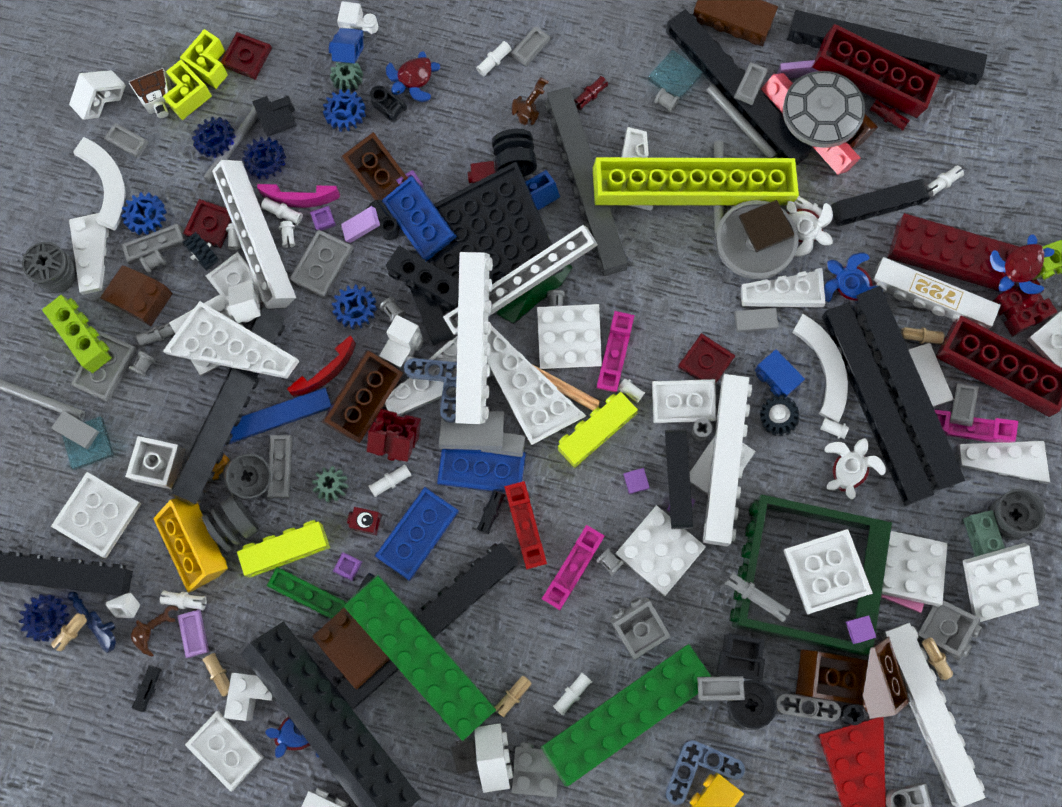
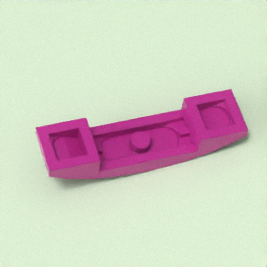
(323, 196)
(615, 351)
(982, 429)
(573, 567)

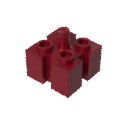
(1023, 309)
(393, 435)

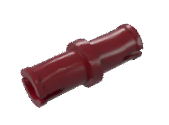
(590, 92)
(889, 115)

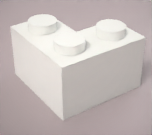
(93, 91)
(402, 343)
(242, 696)
(493, 758)

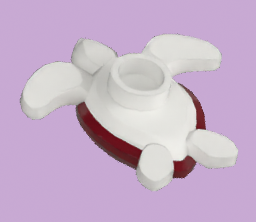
(810, 227)
(852, 466)

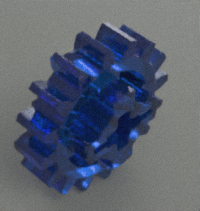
(213, 137)
(264, 157)
(35, 622)

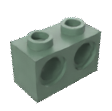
(983, 533)

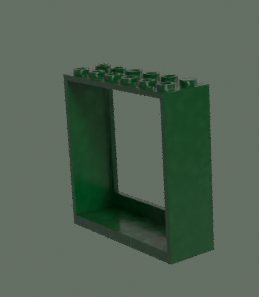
(873, 566)

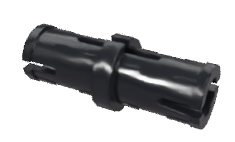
(490, 512)
(146, 688)

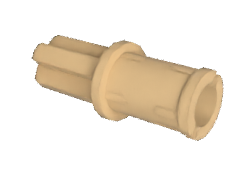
(923, 335)
(69, 631)
(937, 659)
(217, 673)
(513, 696)

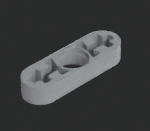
(824, 704)

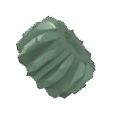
(346, 76)
(337, 485)

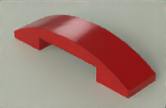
(328, 373)
(525, 525)

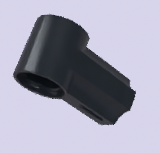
(385, 220)

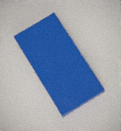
(419, 218)
(479, 469)
(417, 533)

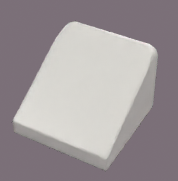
(123, 606)

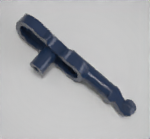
(102, 632)

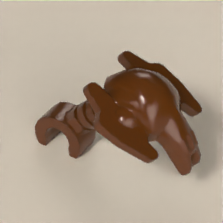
(526, 109)
(142, 632)

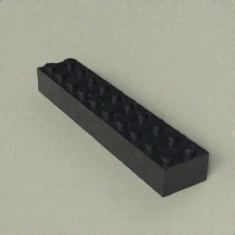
(327, 721)

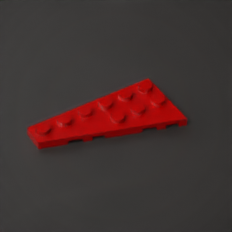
(857, 762)

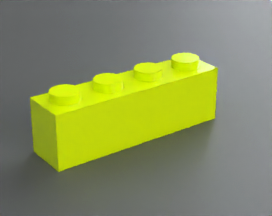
(597, 429)
(283, 549)

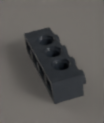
(404, 259)

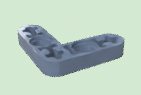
(449, 381)
(700, 759)

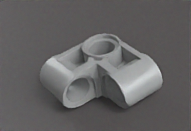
(911, 796)

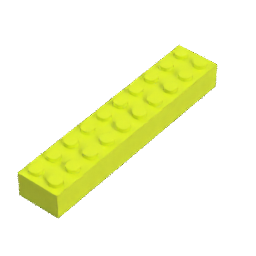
(693, 181)

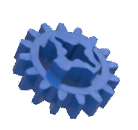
(344, 101)
(134, 216)
(351, 298)

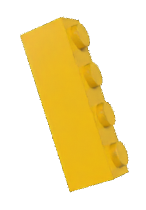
(190, 544)
(716, 793)

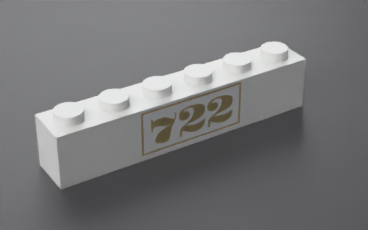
(933, 294)

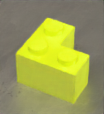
(203, 59)
(188, 90)

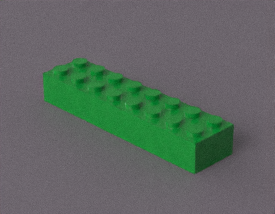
(419, 657)
(625, 716)

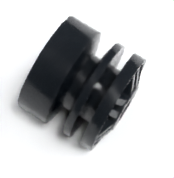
(513, 147)
(763, 713)

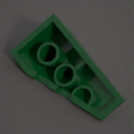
(523, 304)

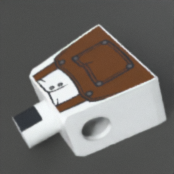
(151, 90)

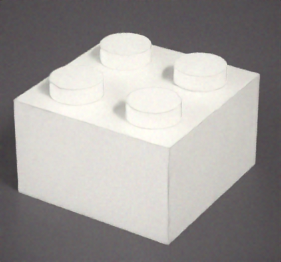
(155, 462)

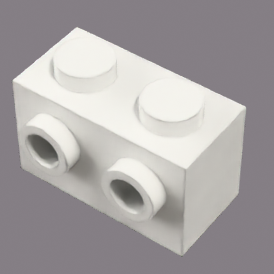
(243, 302)

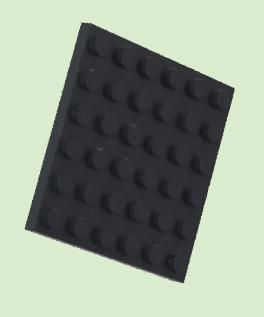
(493, 219)

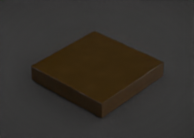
(766, 226)

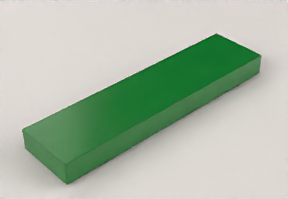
(305, 593)

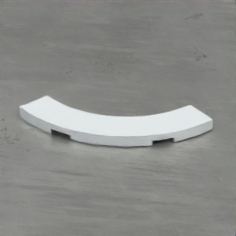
(111, 178)
(832, 366)

